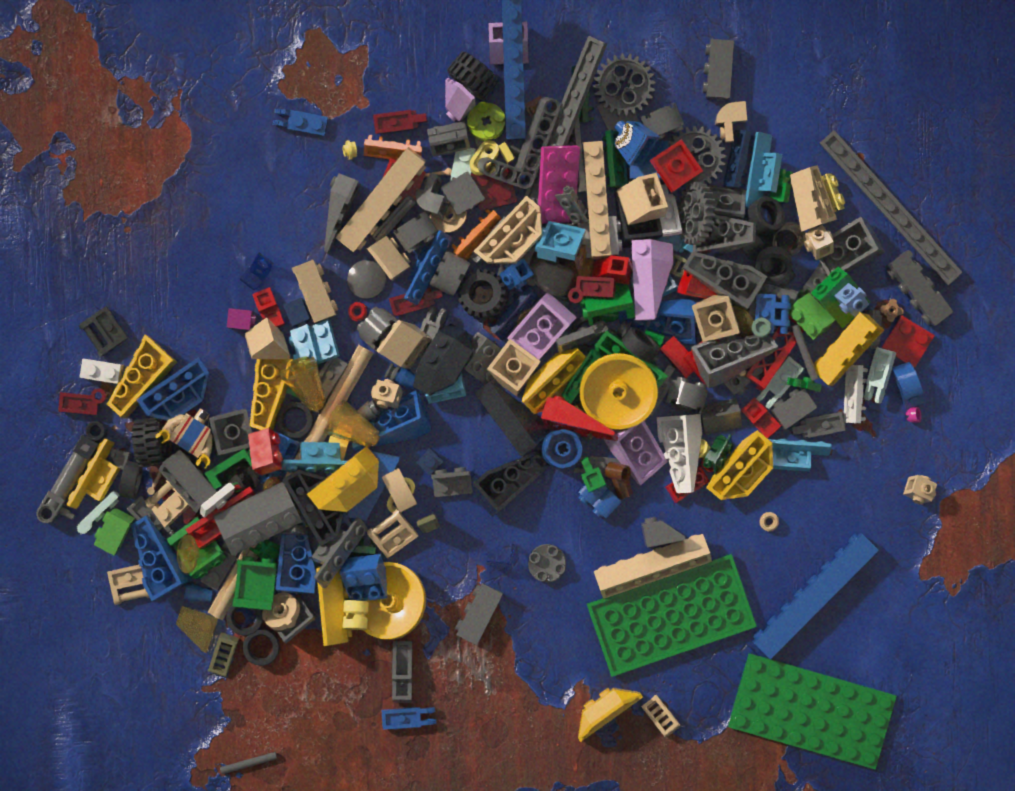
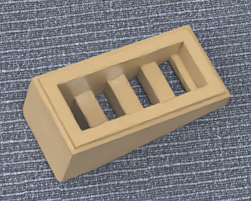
(672, 728)

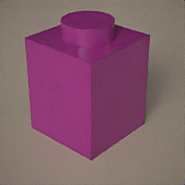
(241, 319)

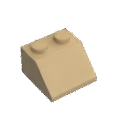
(389, 258)

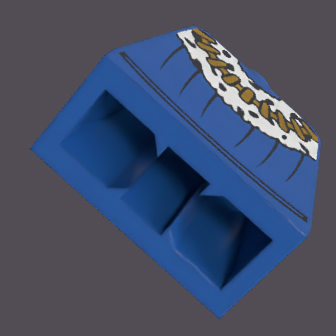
(635, 141)

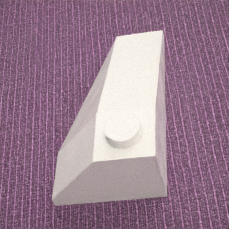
(682, 443)

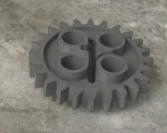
(608, 77)
(715, 151)
(696, 213)

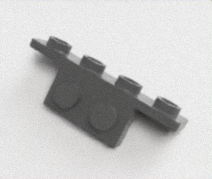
(336, 552)

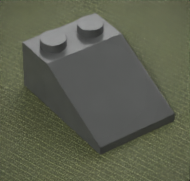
(853, 247)

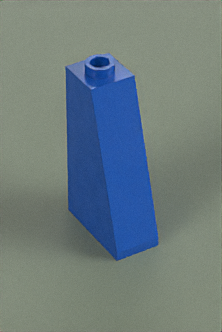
(363, 509)

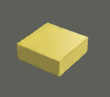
(506, 153)

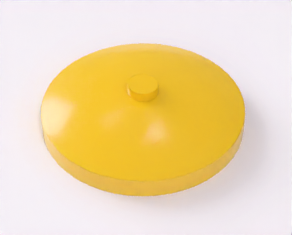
(618, 391)
(401, 609)

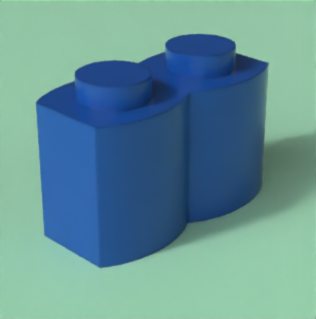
(602, 500)

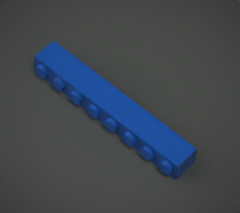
(513, 69)
(815, 595)

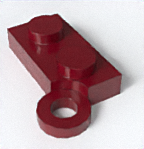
(593, 288)
(81, 403)

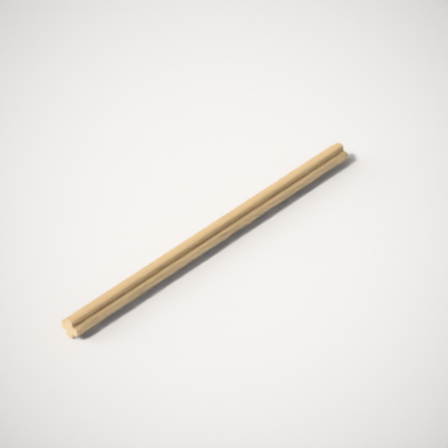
(341, 392)

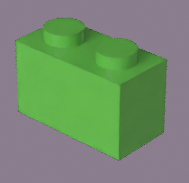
(811, 316)
(114, 531)

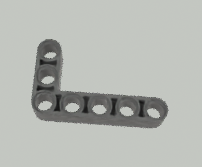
(527, 150)

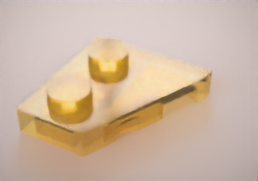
(197, 626)

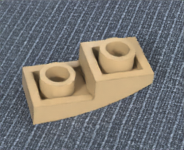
(399, 490)

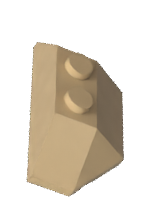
(513, 235)

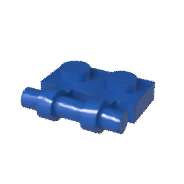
(766, 309)

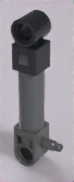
(82, 454)

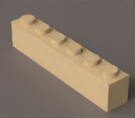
(380, 199)
(596, 200)
(653, 565)

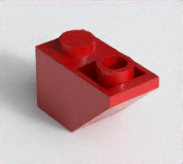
(614, 267)

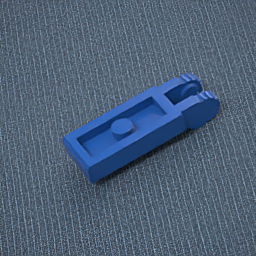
(302, 122)
(406, 717)

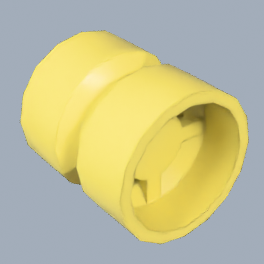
(355, 615)

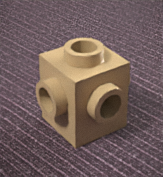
(819, 242)
(387, 394)
(920, 489)

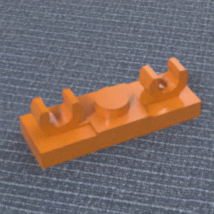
(388, 149)
(476, 235)

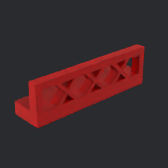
(778, 359)
(206, 530)

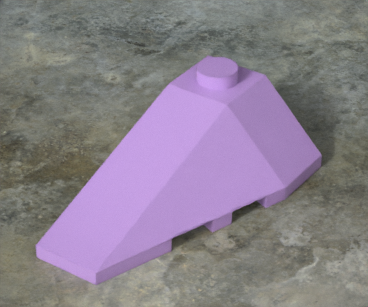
(458, 100)
(651, 269)

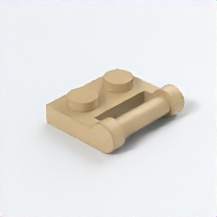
(171, 508)
(396, 538)
(125, 578)

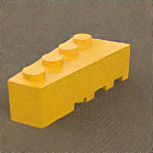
(847, 348)
(145, 371)
(268, 392)

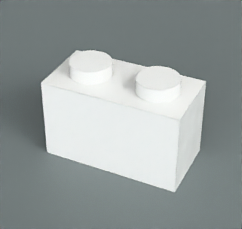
(101, 371)

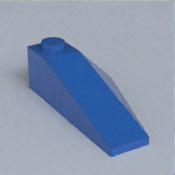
(402, 423)
(295, 565)

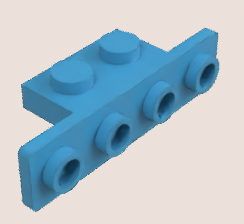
(763, 169)
(797, 454)
(316, 457)

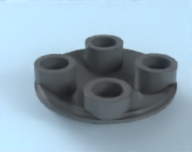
(366, 279)
(547, 563)

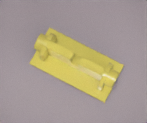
(831, 183)

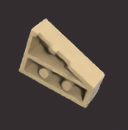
(811, 198)
(315, 291)

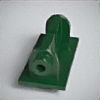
(722, 447)

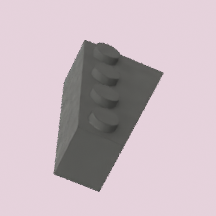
(918, 288)

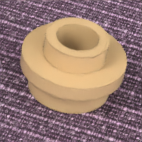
(775, 521)

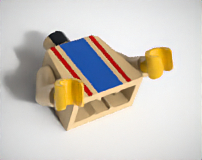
(190, 435)

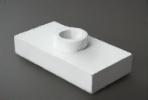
(217, 500)

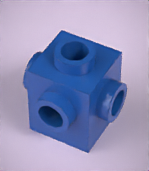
(516, 274)

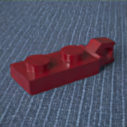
(398, 121)
(402, 306)

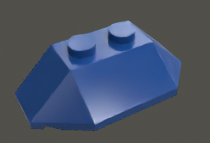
(177, 392)

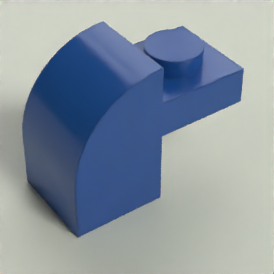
(908, 384)

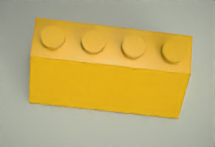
(332, 612)

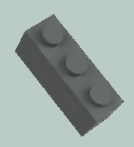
(718, 69)
(187, 480)
(478, 613)

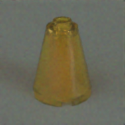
(305, 381)
(351, 426)

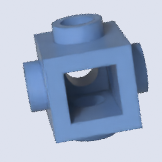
(852, 300)

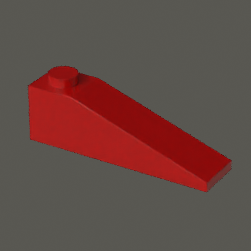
(562, 415)

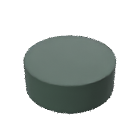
(761, 327)

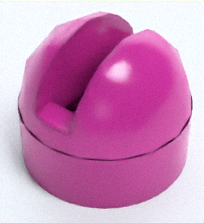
(914, 415)

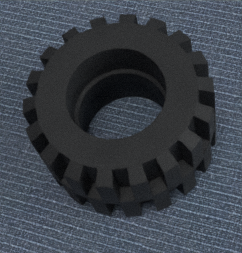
(473, 75)
(491, 308)
(146, 447)

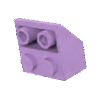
(496, 43)

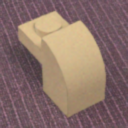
(729, 114)

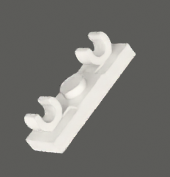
(854, 394)

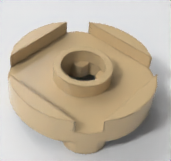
(289, 615)

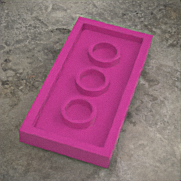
(557, 170)

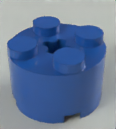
(570, 442)

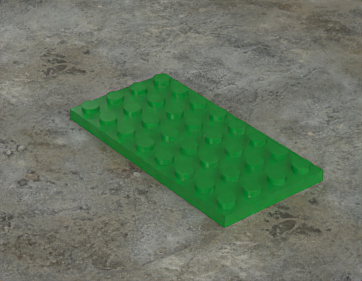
(671, 615)
(812, 711)

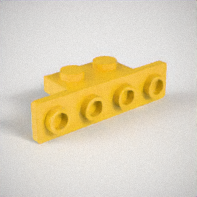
(97, 477)

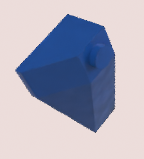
(673, 319)
(157, 560)

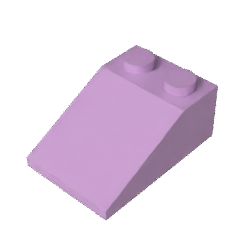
(542, 326)
(638, 450)

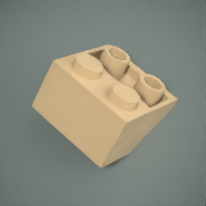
(643, 199)
(403, 344)

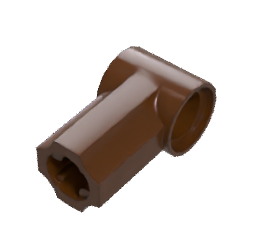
(620, 477)

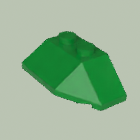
(612, 344)

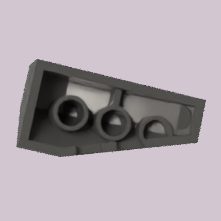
(341, 198)
(726, 278)

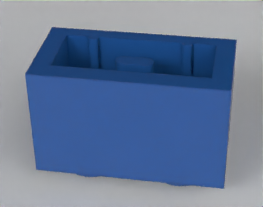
(364, 578)

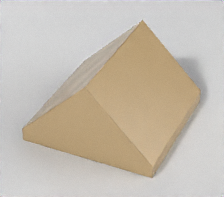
(715, 318)
(266, 341)

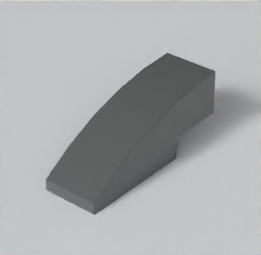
(402, 672)

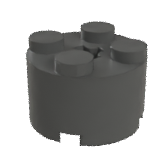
(664, 120)
(416, 230)
(449, 273)
(376, 327)
(687, 396)

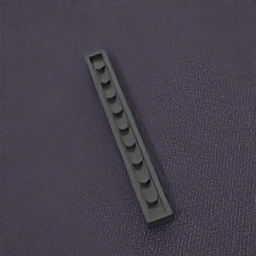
(573, 101)
(890, 207)

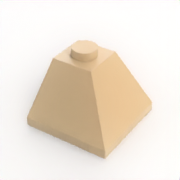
(513, 367)

